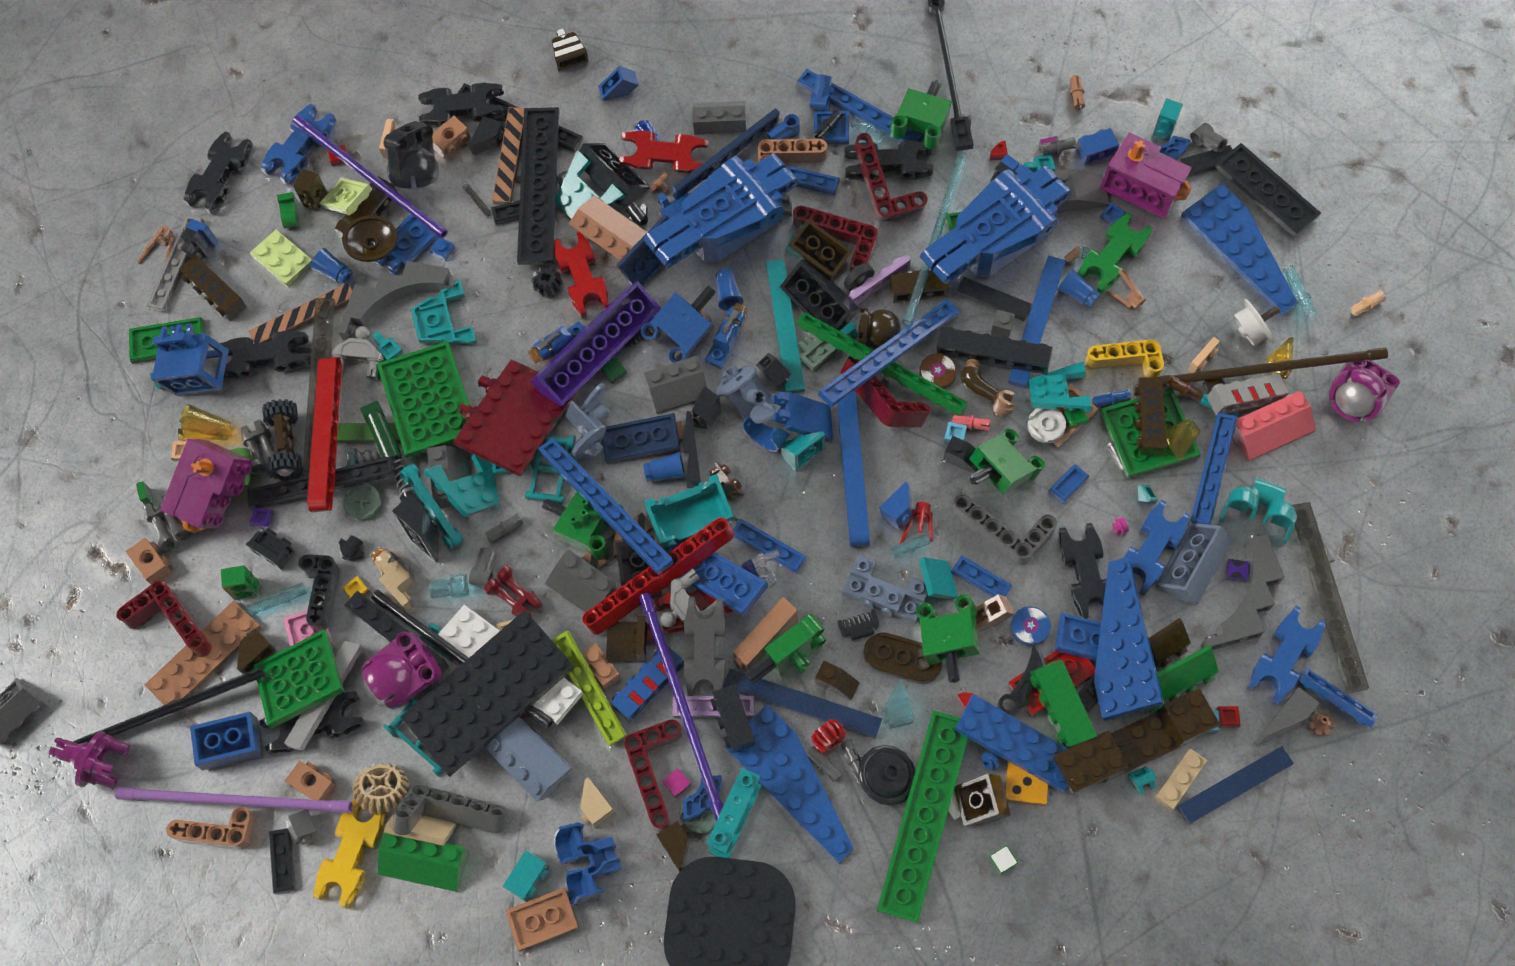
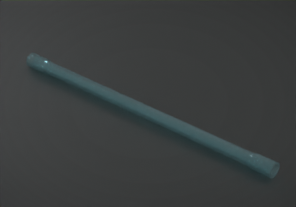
(911, 310)

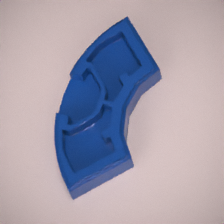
(1175, 147)
(699, 802)

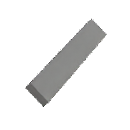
(170, 273)
(310, 719)

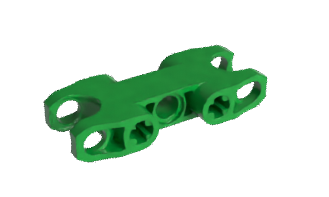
(1122, 242)

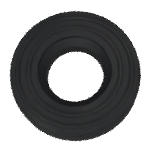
(858, 276)

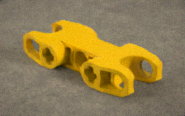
(344, 867)

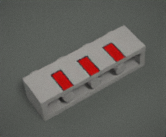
(1247, 394)

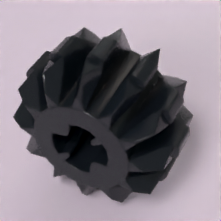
(546, 281)

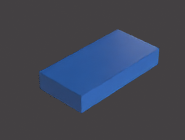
(1068, 483)

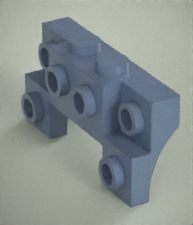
(883, 595)

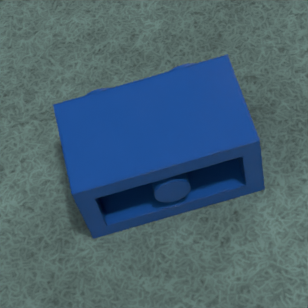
(1097, 146)

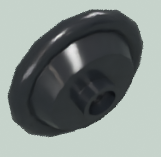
(886, 775)

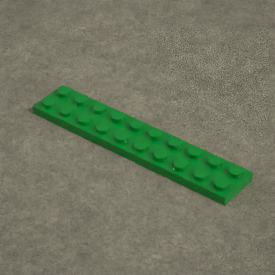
(923, 819)

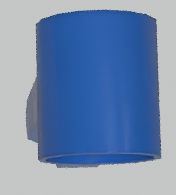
(821, 97)
(784, 129)

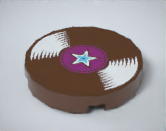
(938, 369)

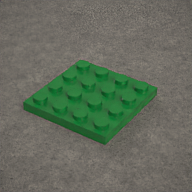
(1120, 424)
(298, 679)

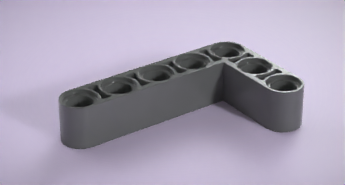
(1003, 532)
(449, 807)

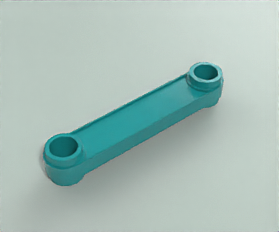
(451, 536)

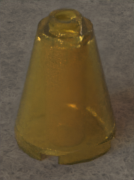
(203, 425)

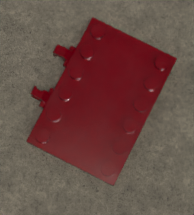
(509, 419)

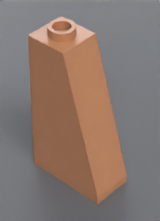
(772, 626)

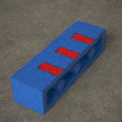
(644, 686)

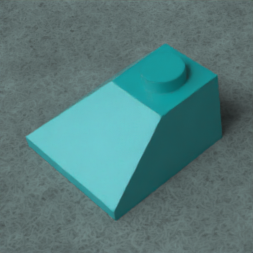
(803, 449)

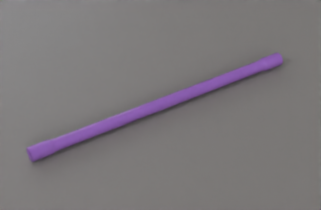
(333, 806)

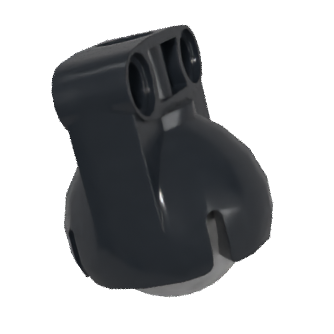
(411, 156)

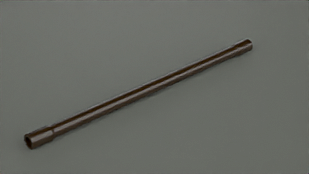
(1371, 354)

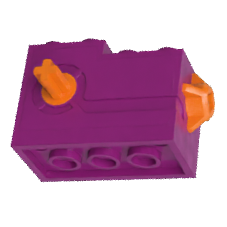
(1146, 176)
(204, 484)

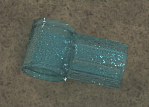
(454, 586)

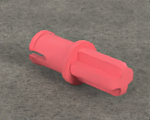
(972, 423)

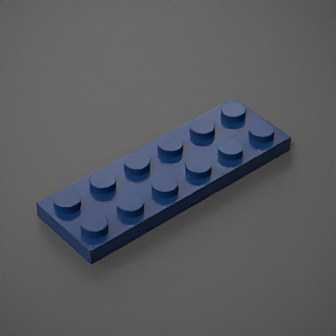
(727, 581)
(1012, 740)

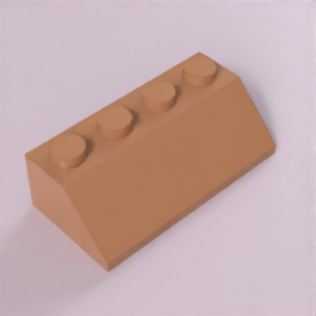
(607, 227)

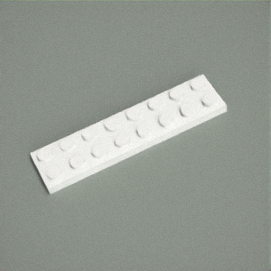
(470, 632)

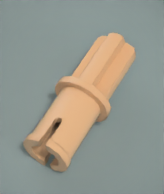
(1367, 303)

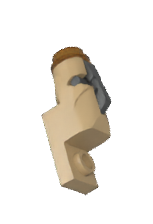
(394, 575)

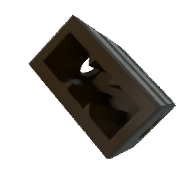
(568, 50)

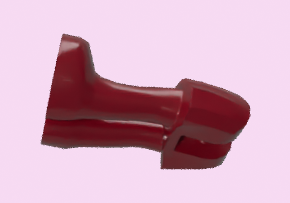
(505, 576)

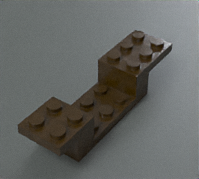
(1136, 744)

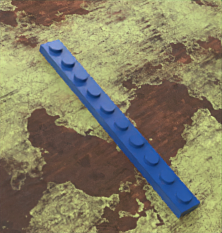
(888, 353)
(606, 506)

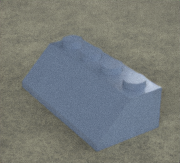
(1194, 562)
(529, 759)

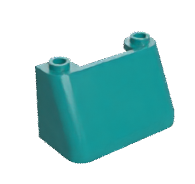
(687, 511)

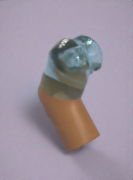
(1077, 252)

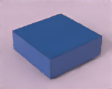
(1112, 214)

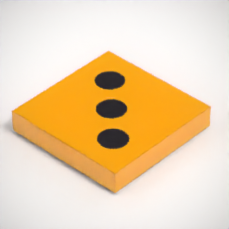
(1024, 787)

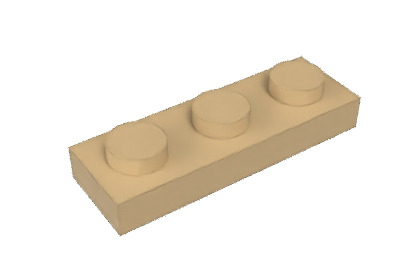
(1181, 779)

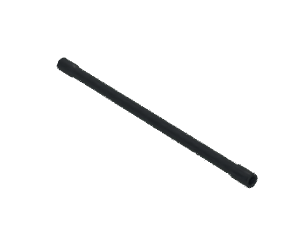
(385, 602)

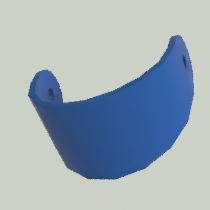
(764, 435)

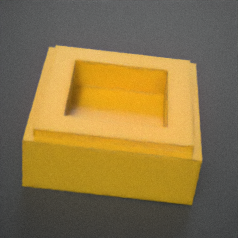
(354, 585)

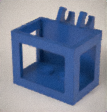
(182, 361)

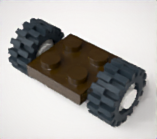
(287, 461)

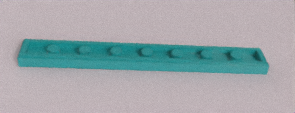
(785, 326)

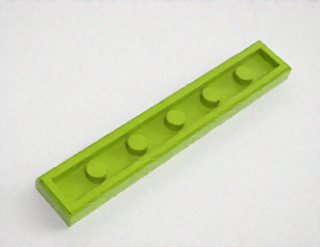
(592, 693)

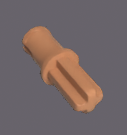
(1077, 92)

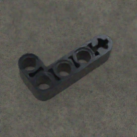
(319, 593)

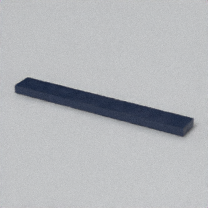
(725, 154)
(804, 704)

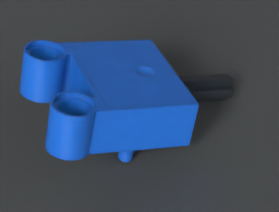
(682, 323)

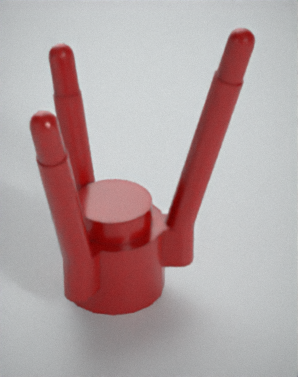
(922, 513)

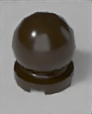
(877, 326)

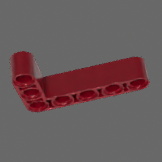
(880, 184)
(842, 231)
(885, 407)
(162, 597)
(646, 771)

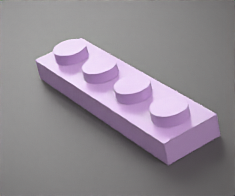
(883, 277)
(702, 708)

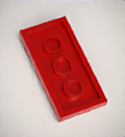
(1078, 670)

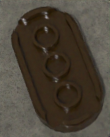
(899, 658)

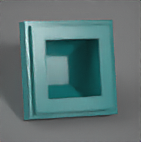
(1146, 494)

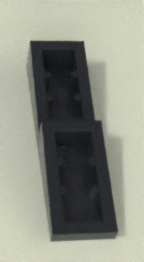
(689, 446)

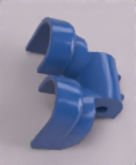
(602, 858)

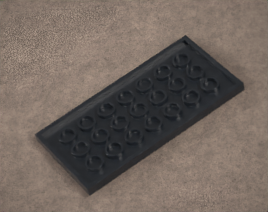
(487, 693)

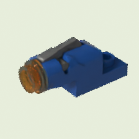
(726, 336)
(554, 343)

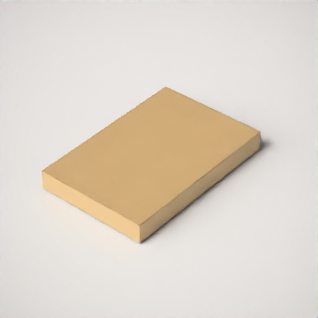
(427, 830)

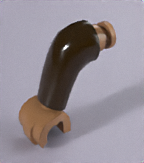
(974, 382)

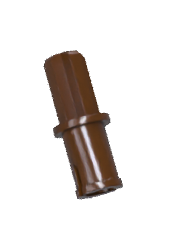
(1185, 388)

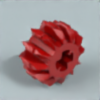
(828, 736)

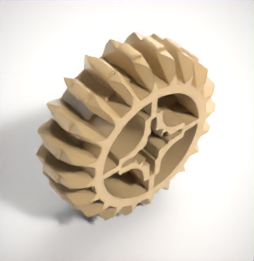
(381, 794)

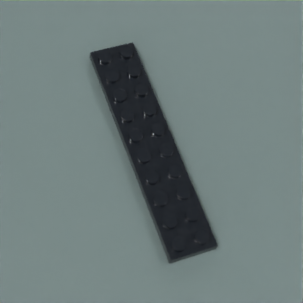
(538, 186)

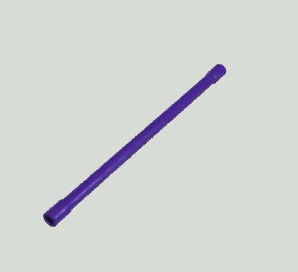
(433, 226)
(650, 611)

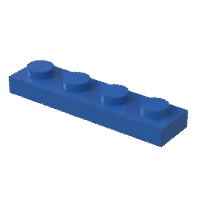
(1342, 700)

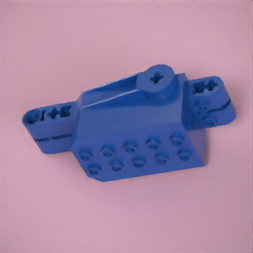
(724, 211)
(999, 225)

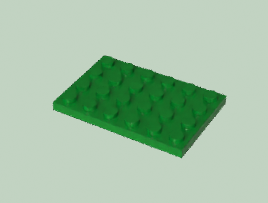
(424, 397)

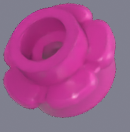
(1120, 526)

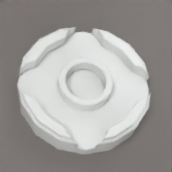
(1046, 425)

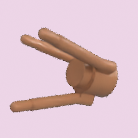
(163, 236)
(1135, 297)

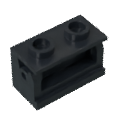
(270, 547)

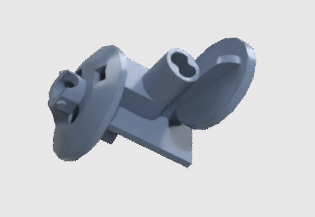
(747, 393)
(588, 424)

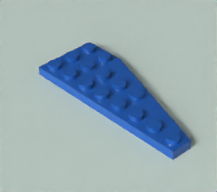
(1235, 236)
(1124, 662)
(793, 781)

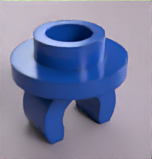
(990, 760)

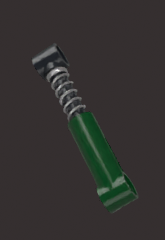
(386, 443)

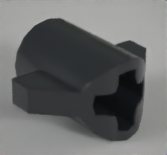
(637, 213)
(351, 548)

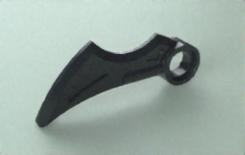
(1021, 691)

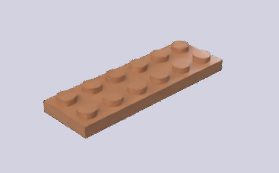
(188, 671)

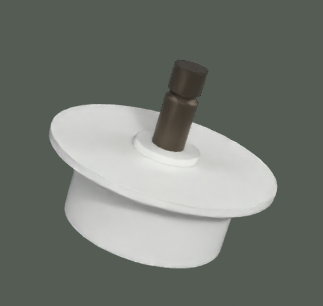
(1253, 325)

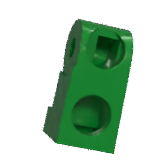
(289, 210)

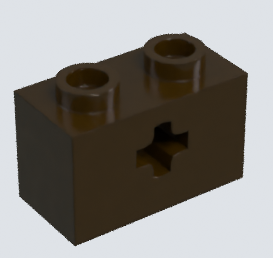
(310, 189)

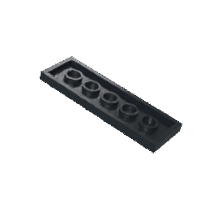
(1268, 190)

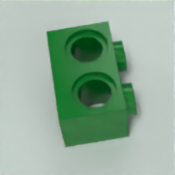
(239, 582)

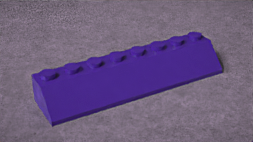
(596, 344)

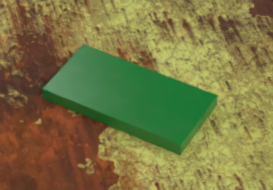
(141, 338)

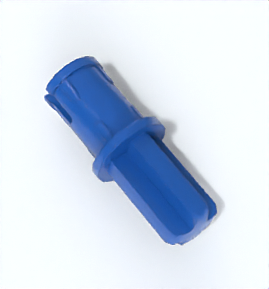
(1111, 398)

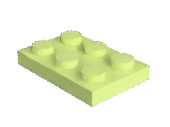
(346, 196)
(281, 257)

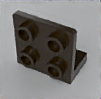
(627, 641)

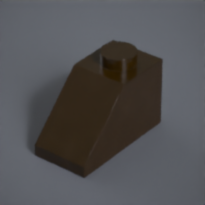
(252, 650)
(836, 680)
(676, 843)

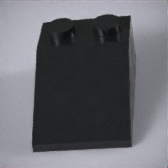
(629, 562)

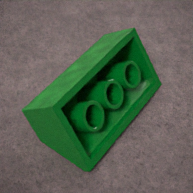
(1186, 675)
(1062, 703)
(421, 862)

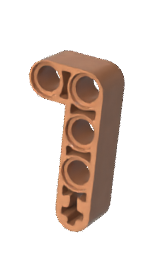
(813, 150)
(209, 831)

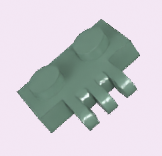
(815, 351)

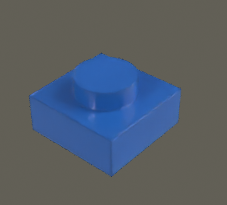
(442, 249)

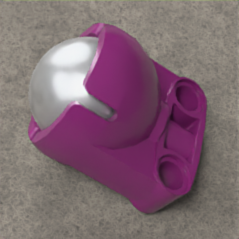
(1362, 390)
(399, 671)

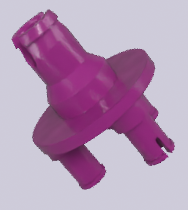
(88, 758)

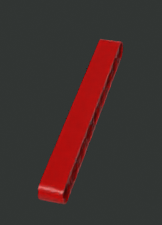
(325, 435)
(684, 557)

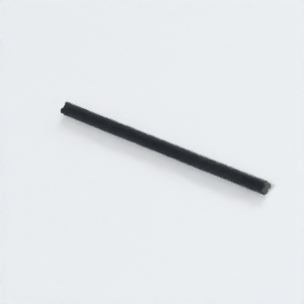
(179, 704)

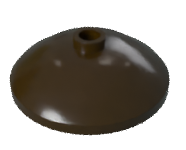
(369, 231)

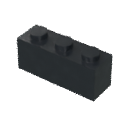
(732, 719)

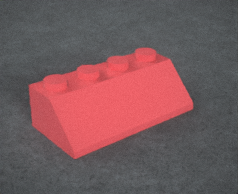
(1274, 426)

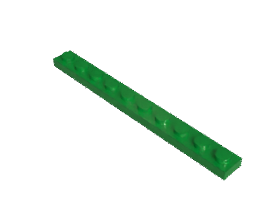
(895, 371)

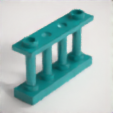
(734, 814)

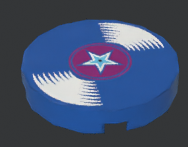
(1030, 626)

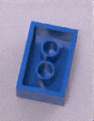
(226, 741)

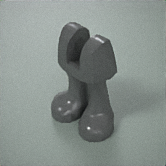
(252, 439)
(166, 540)

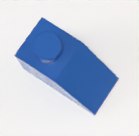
(618, 83)
(898, 507)

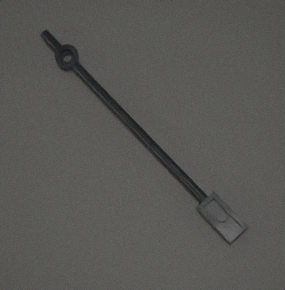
(959, 125)

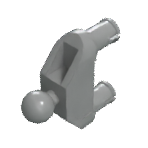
(360, 351)
(680, 598)

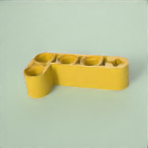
(1099, 356)

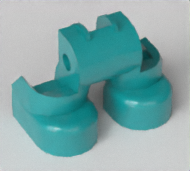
(1268, 495)

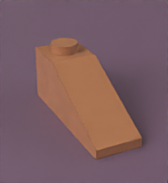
(993, 612)

